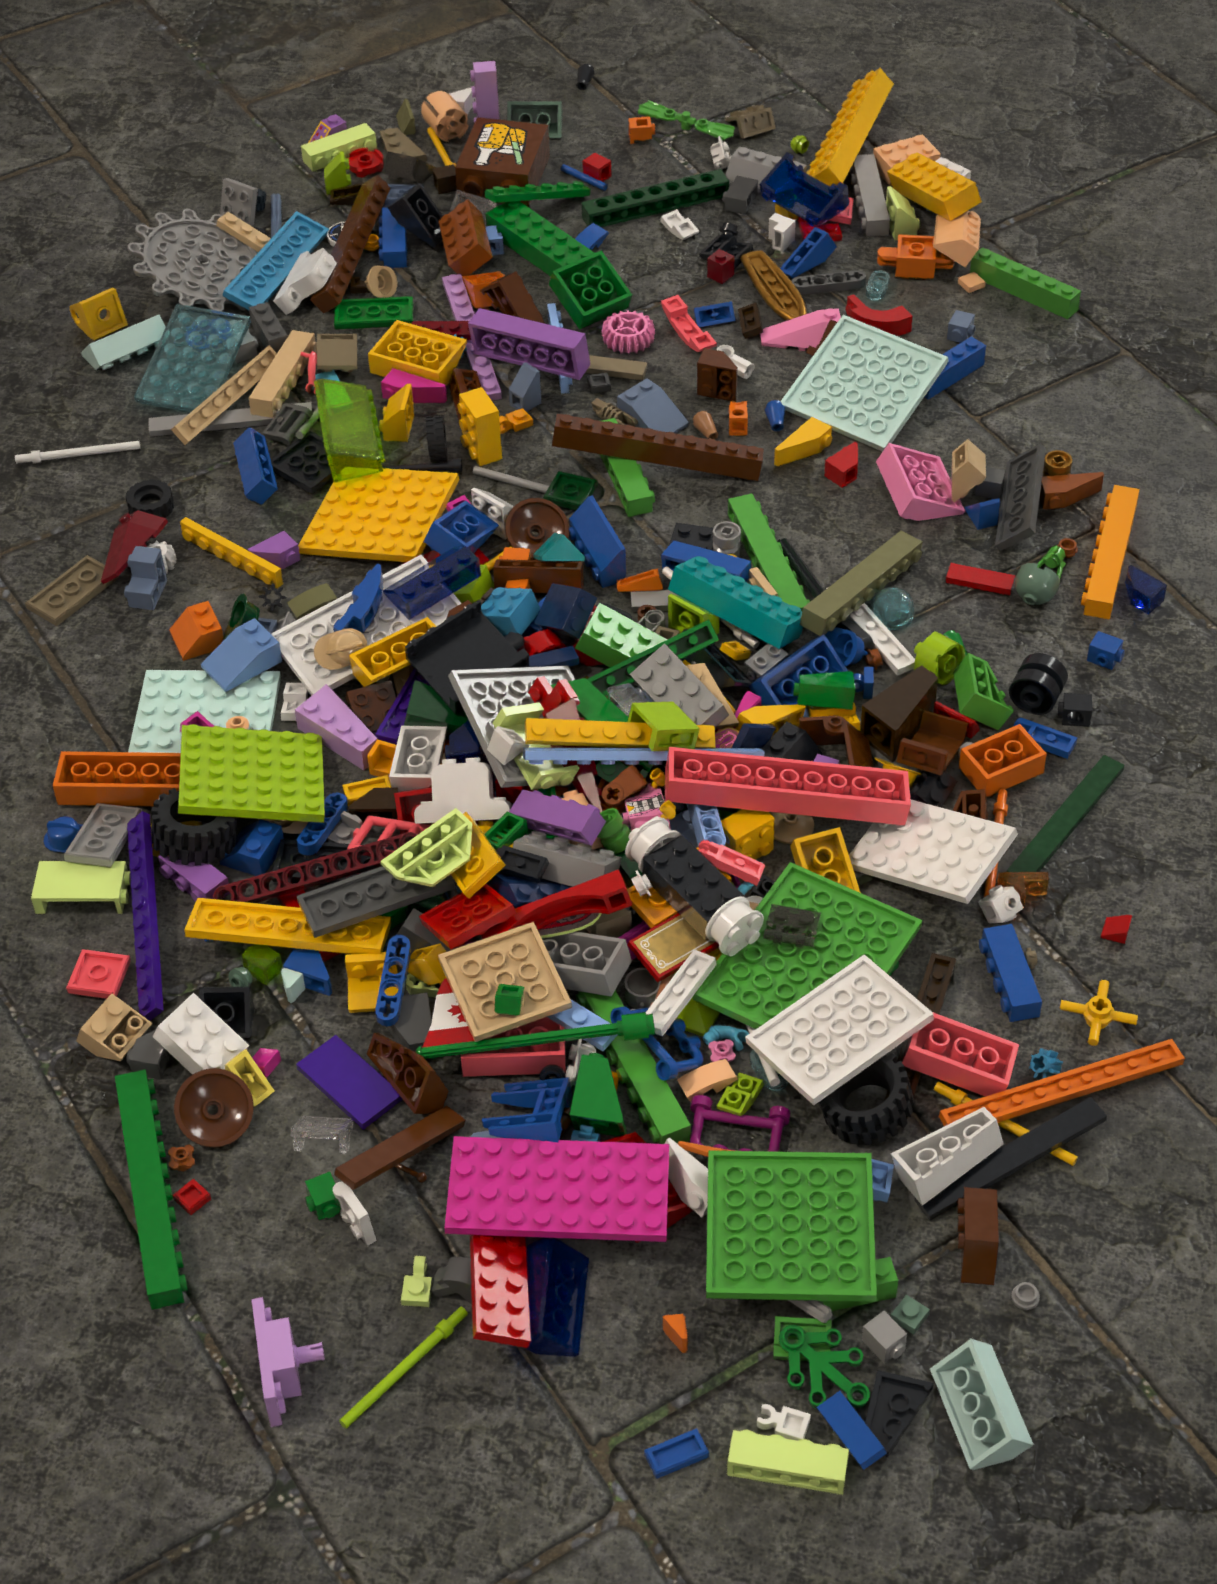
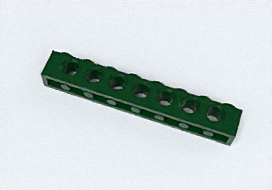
(655, 199)

